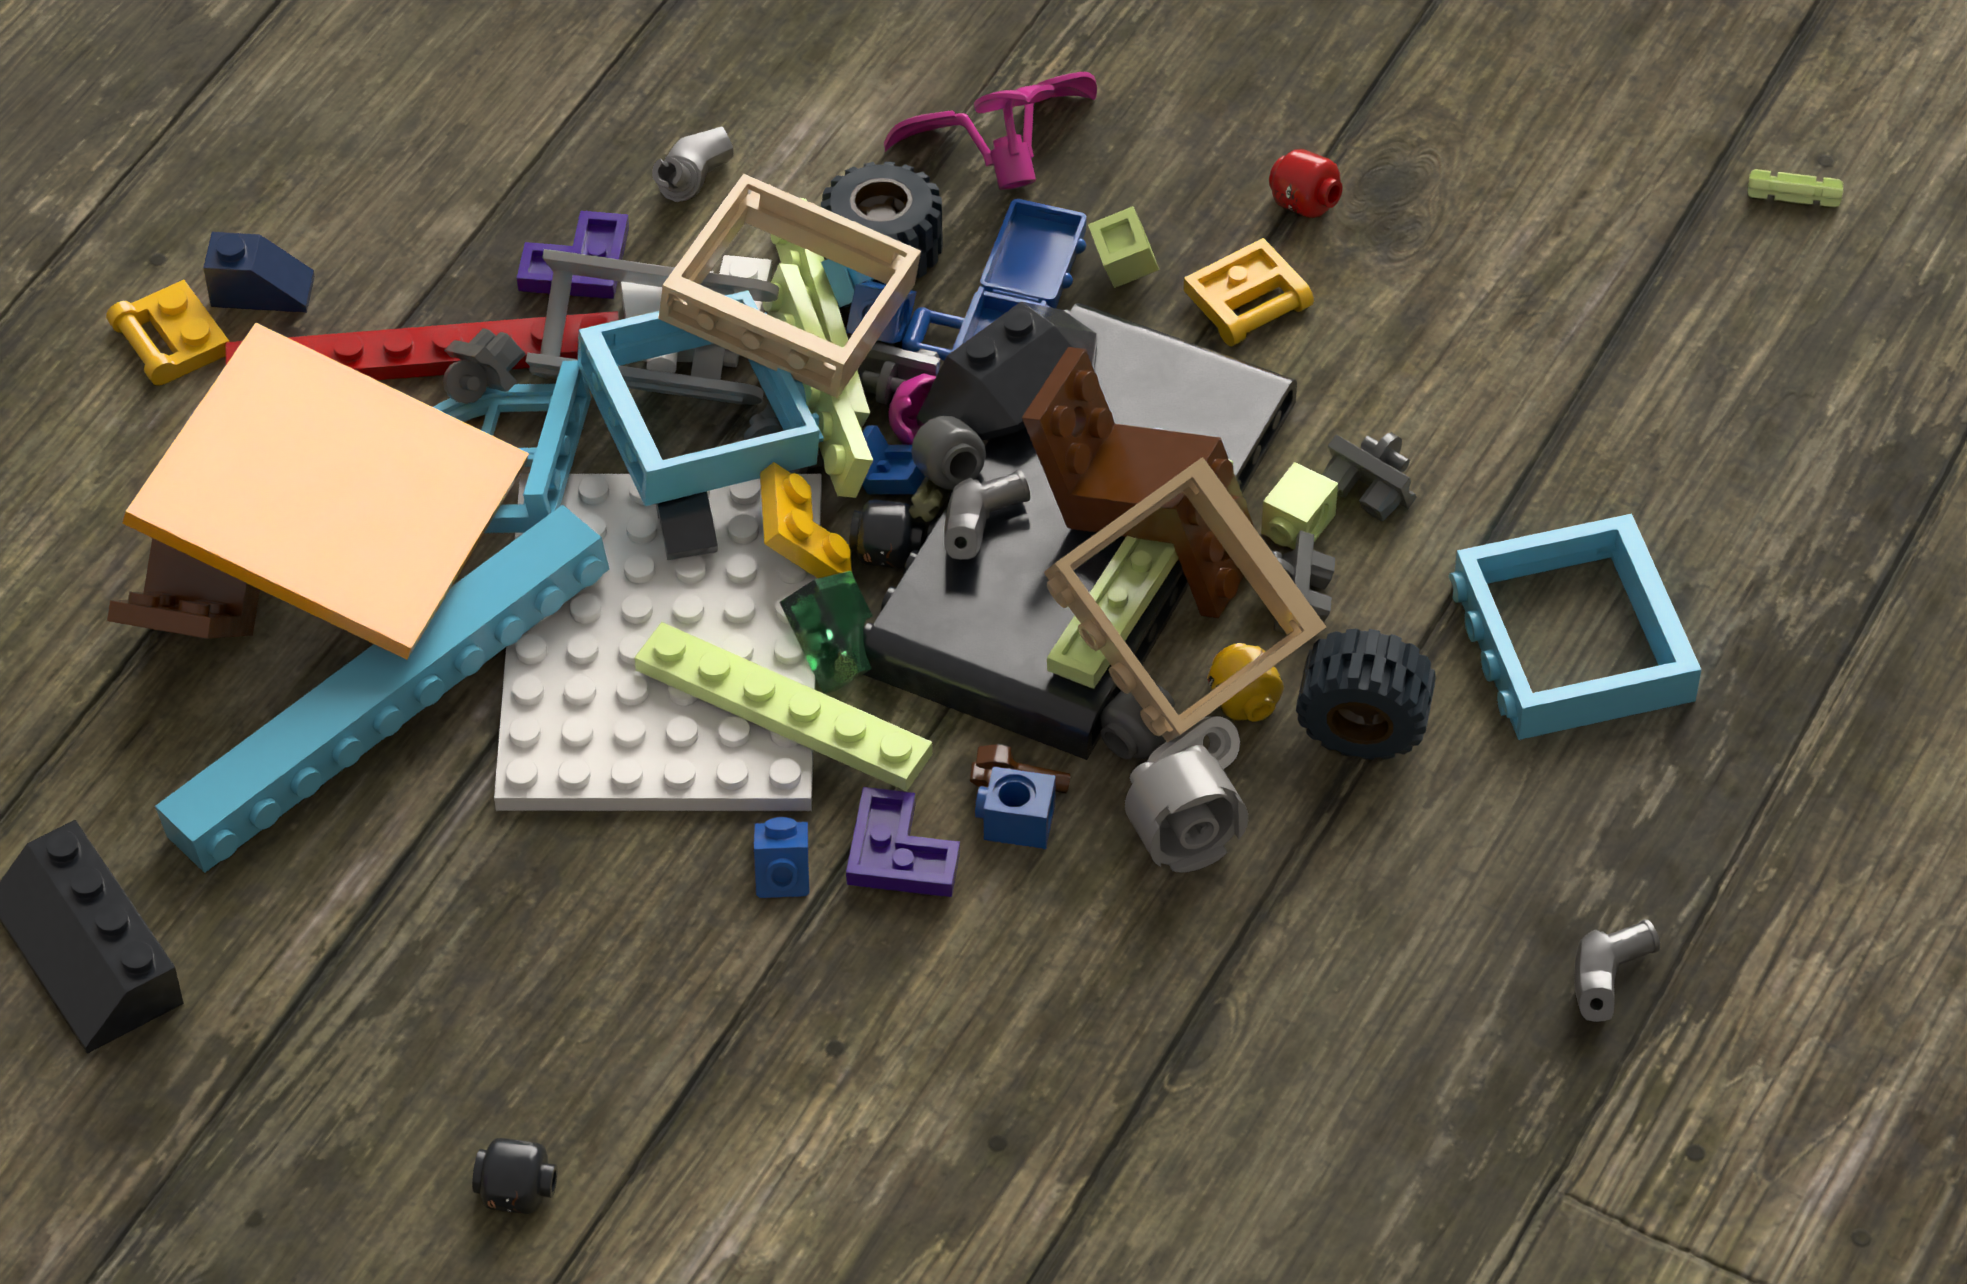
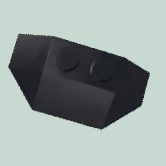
(1003, 368)

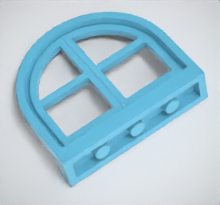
(553, 458)

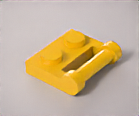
(1241, 279)
(181, 324)

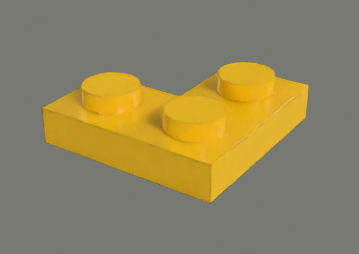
(791, 528)

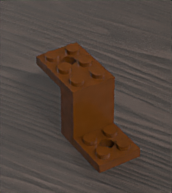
(1110, 467)
(188, 598)

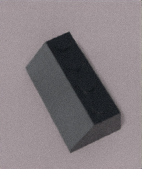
(85, 939)

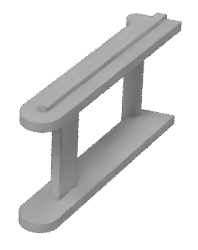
(708, 359)

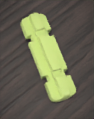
(1795, 188)

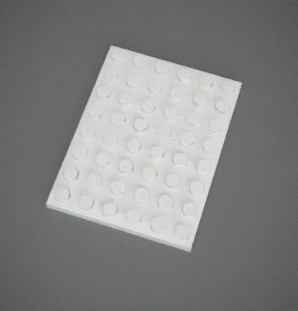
(607, 738)

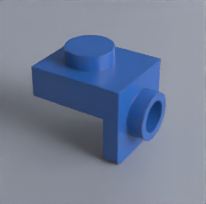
(891, 466)
(781, 858)

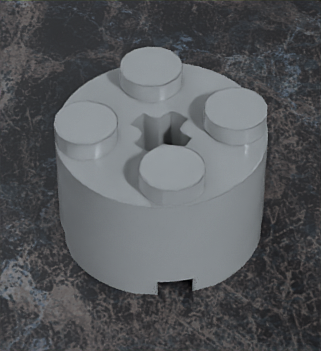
(1185, 809)

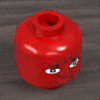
(1305, 183)

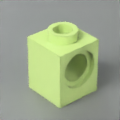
(1123, 247)
(1297, 503)

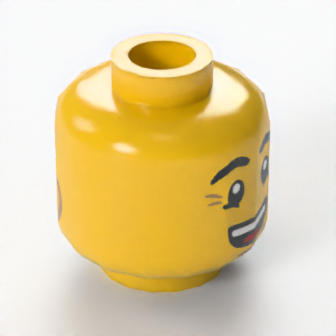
(1256, 699)

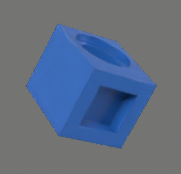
(865, 296)
(1017, 807)

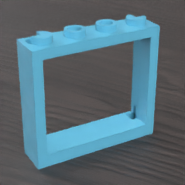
(658, 480)
(1590, 701)

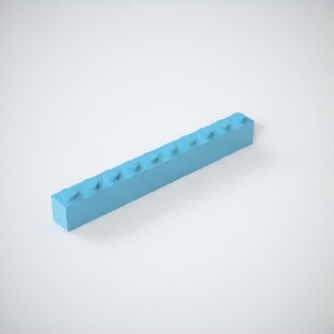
(381, 691)

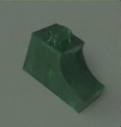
(829, 627)

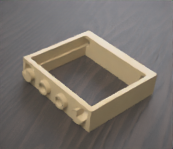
(766, 338)
(1249, 555)

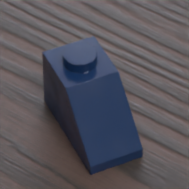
(255, 274)

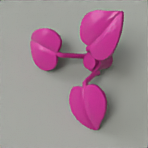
(1011, 155)

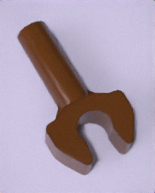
(1001, 757)

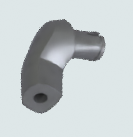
(689, 162)
(971, 506)
(1599, 960)

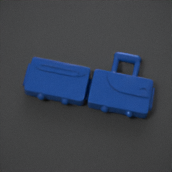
(1026, 265)

